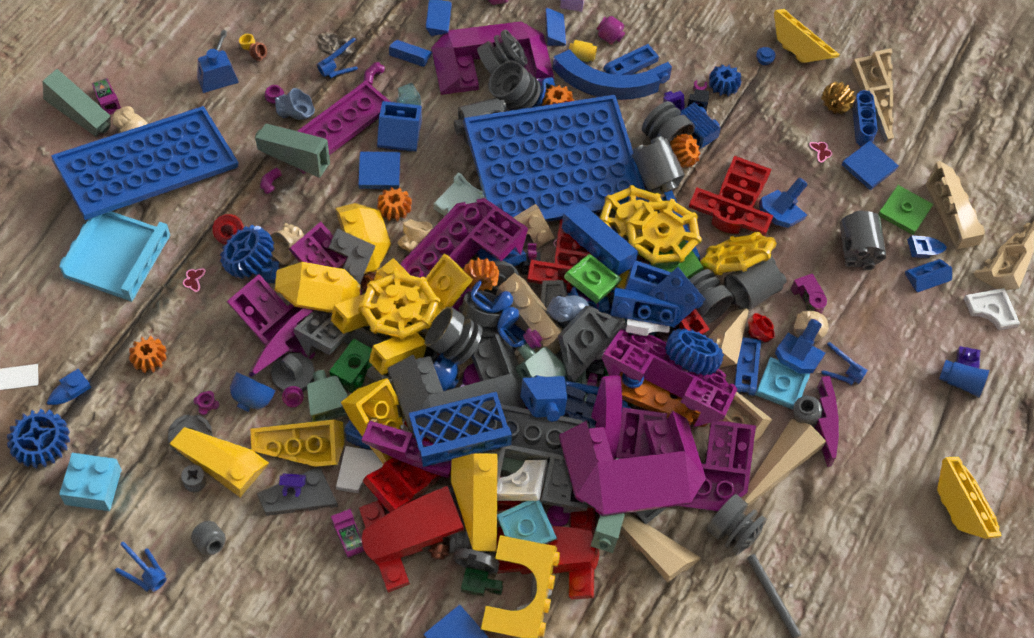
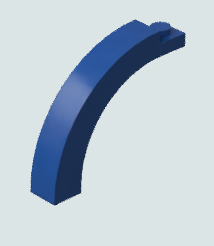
(604, 84)

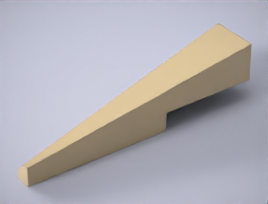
(874, 75)
(1011, 263)
(746, 413)
(793, 447)
(661, 551)

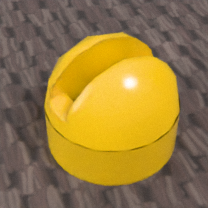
(246, 40)

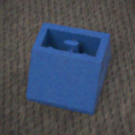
(399, 126)
(644, 277)

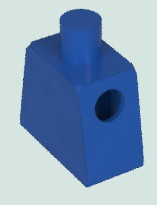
(215, 71)
(545, 396)

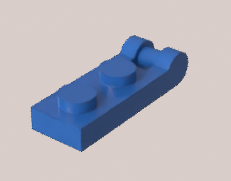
(632, 61)
(748, 366)

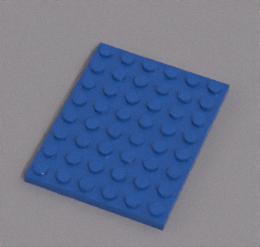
(553, 156)

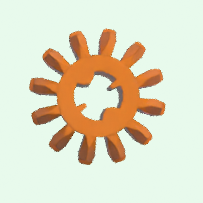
(557, 95)
(685, 150)
(394, 204)
(482, 271)
(147, 354)

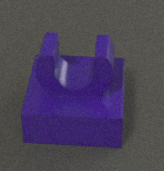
(676, 98)
(968, 356)
(292, 480)

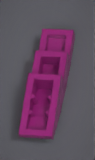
(276, 345)
(608, 410)
(829, 422)
(401, 446)

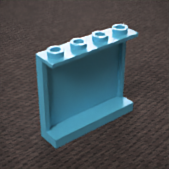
(114, 254)

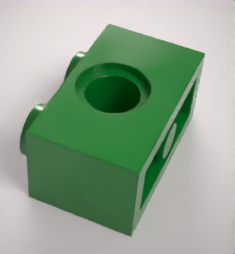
(354, 354)

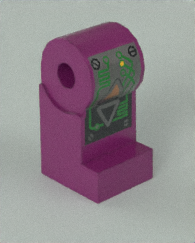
(105, 95)
(810, 292)
(347, 533)

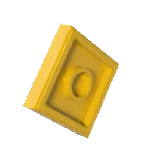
(448, 281)

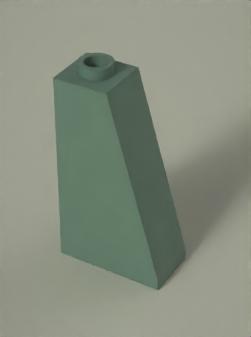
(75, 104)
(295, 148)
(607, 532)

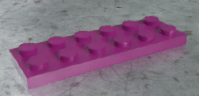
(346, 117)

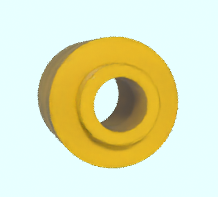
(583, 50)

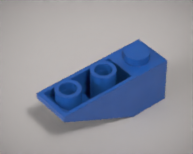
(643, 308)

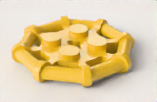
(627, 209)
(667, 241)
(738, 253)
(399, 294)

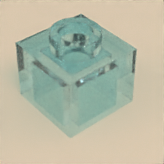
(408, 95)

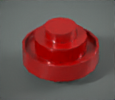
(225, 227)
(761, 328)

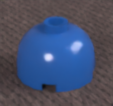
(446, 372)
(250, 393)

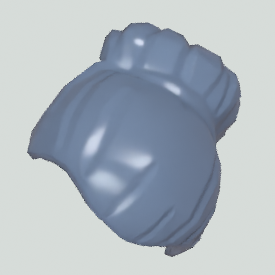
(295, 104)
(565, 308)

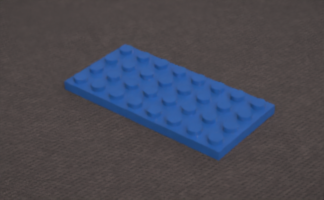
(144, 162)

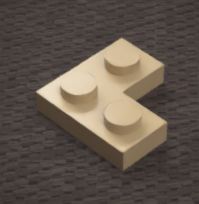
(536, 224)

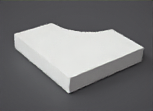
(993, 306)
(644, 328)
(354, 468)
(525, 483)

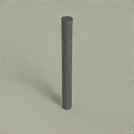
(773, 595)

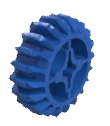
(247, 251)
(694, 351)
(48, 445)

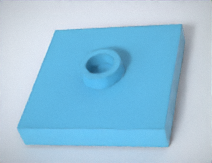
(781, 384)
(527, 522)

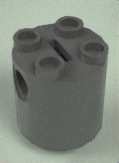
(476, 109)
(658, 166)
(862, 240)
(755, 284)

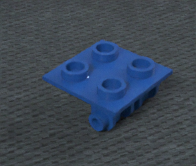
(678, 291)

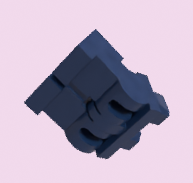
(579, 408)

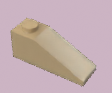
(730, 335)

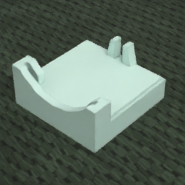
(458, 192)

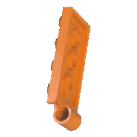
(658, 400)

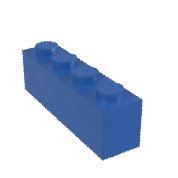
(599, 239)

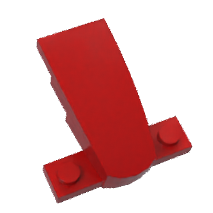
(737, 198)
(567, 256)
(399, 482)
(406, 532)
(575, 554)

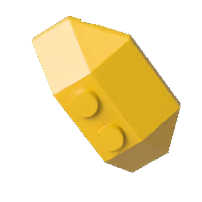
(800, 39)
(367, 225)
(315, 286)
(965, 500)

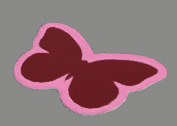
(821, 148)
(192, 279)

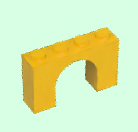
(384, 354)
(527, 621)

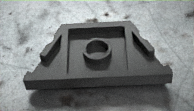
(585, 339)

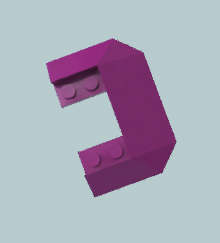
(457, 49)
(463, 234)
(263, 308)
(647, 357)
(726, 460)
(635, 483)

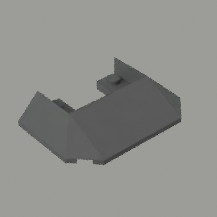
(320, 333)
(420, 388)
(536, 440)

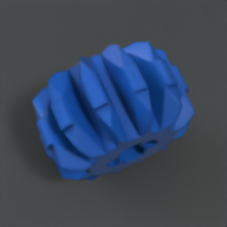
(724, 80)

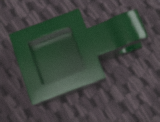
(477, 581)

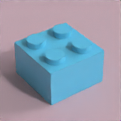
(90, 481)

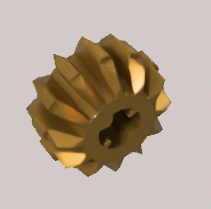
(838, 97)

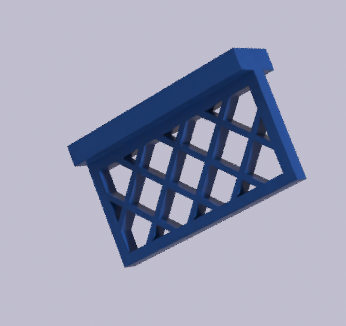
(469, 443)

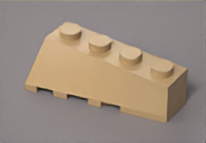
(954, 207)
(532, 312)

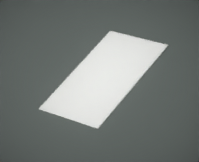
(18, 376)

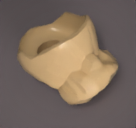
(126, 119)
(413, 234)
(283, 241)
(803, 319)

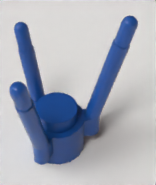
(327, 66)
(855, 371)
(152, 578)

